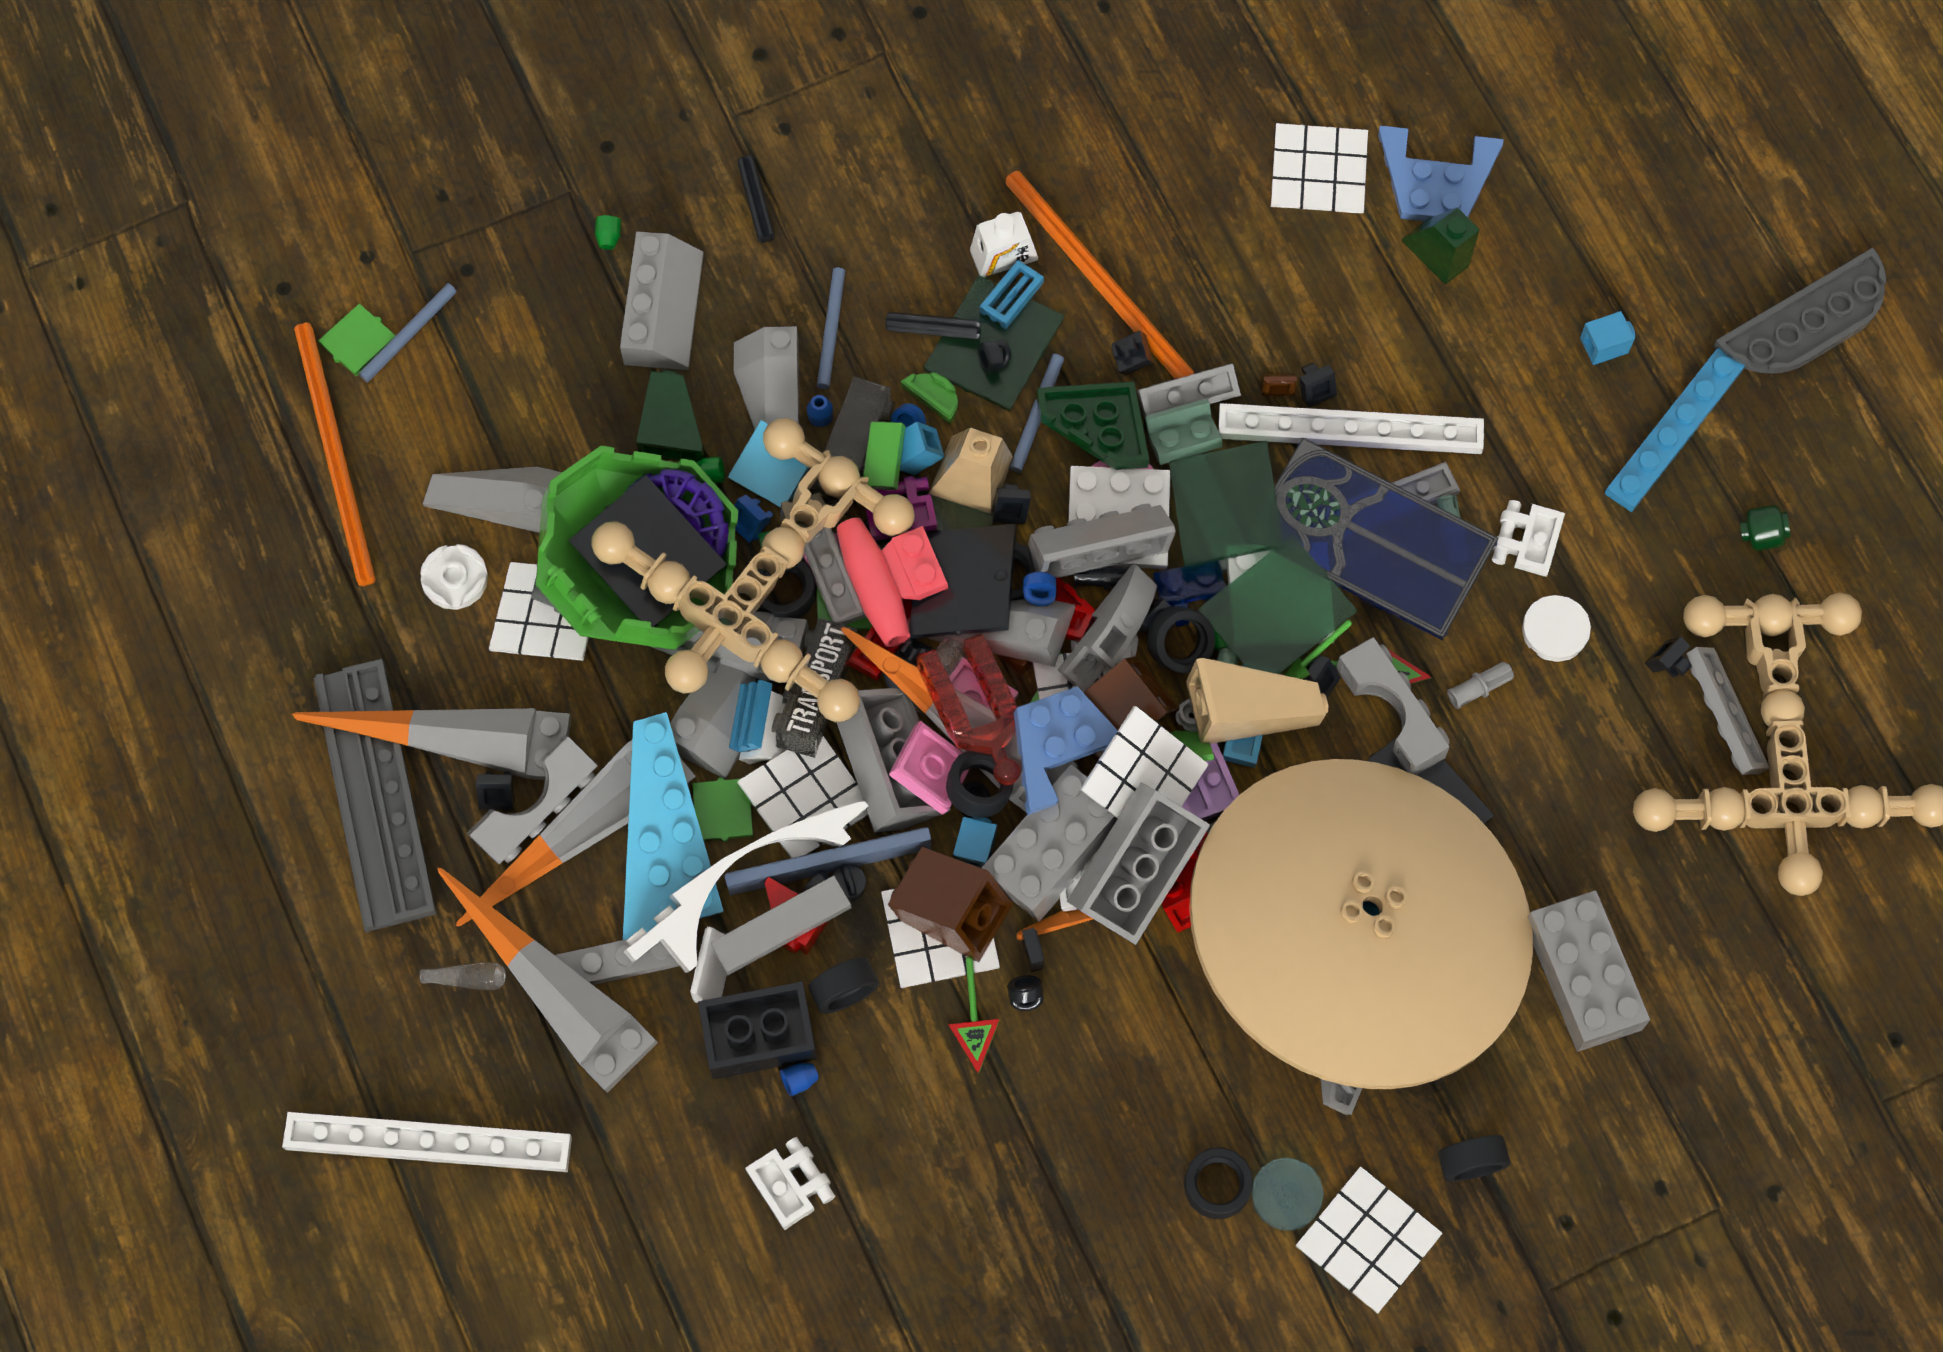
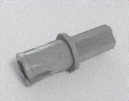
(1480, 684)

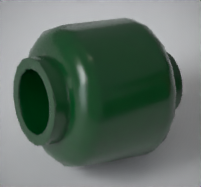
(1765, 527)

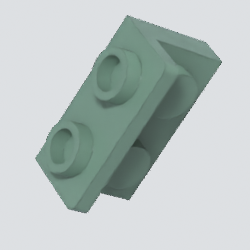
(1182, 431)

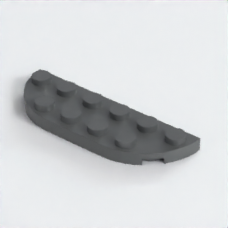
(1810, 319)

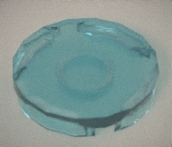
(1287, 1194)

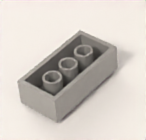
(1051, 847)
(1138, 863)
(1587, 971)

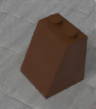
(1129, 686)
(951, 902)

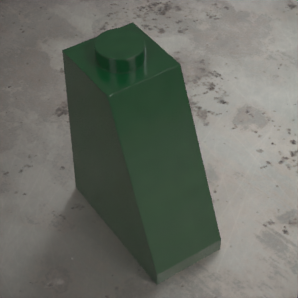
(1444, 243)
(668, 420)

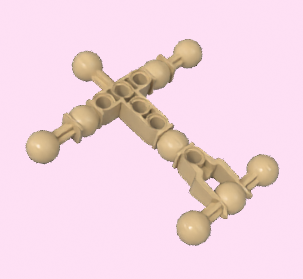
(780, 550)
(1783, 714)

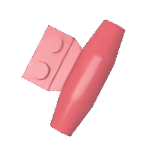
(886, 576)

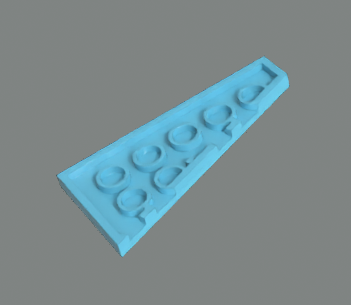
(663, 829)

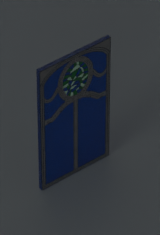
(1380, 538)

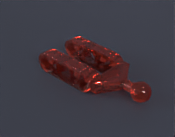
(987, 738)

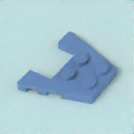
(1434, 187)
(1054, 734)

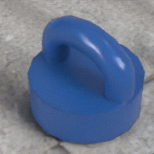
(908, 415)
(1039, 588)

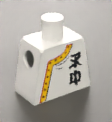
(1001, 243)

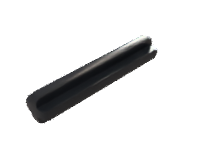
(756, 198)
(933, 325)

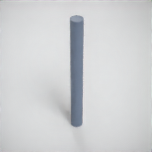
(831, 328)
(407, 332)
(1034, 419)

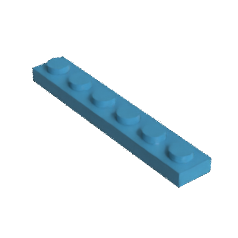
(1674, 430)

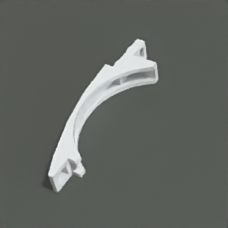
(679, 927)

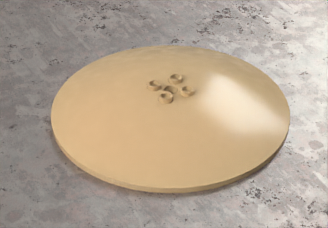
(1321, 978)

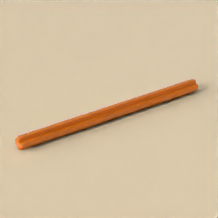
(1097, 274)
(334, 455)

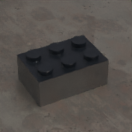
(757, 1030)

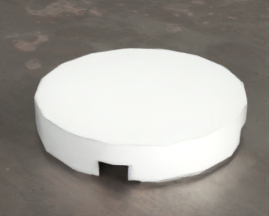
(454, 576)
(1556, 628)

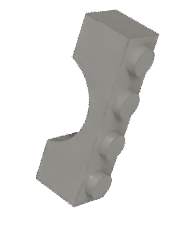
(1370, 672)
(564, 770)

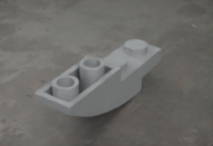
(1113, 631)

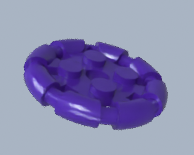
(704, 502)

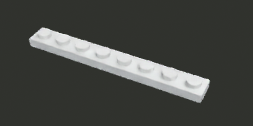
(1351, 428)
(427, 1142)

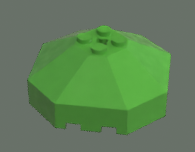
(570, 581)

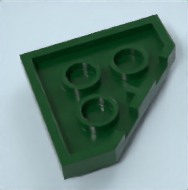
(1099, 420)

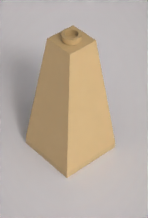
(972, 469)
(1248, 702)

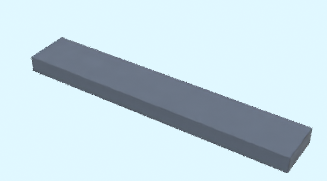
(828, 860)

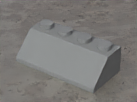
(661, 302)
(1102, 541)
(873, 744)

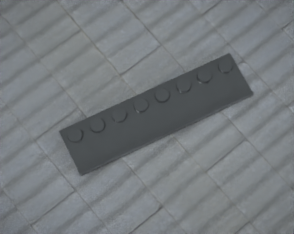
(375, 803)

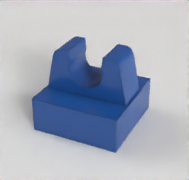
(751, 518)

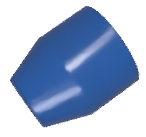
(821, 415)
(798, 1077)

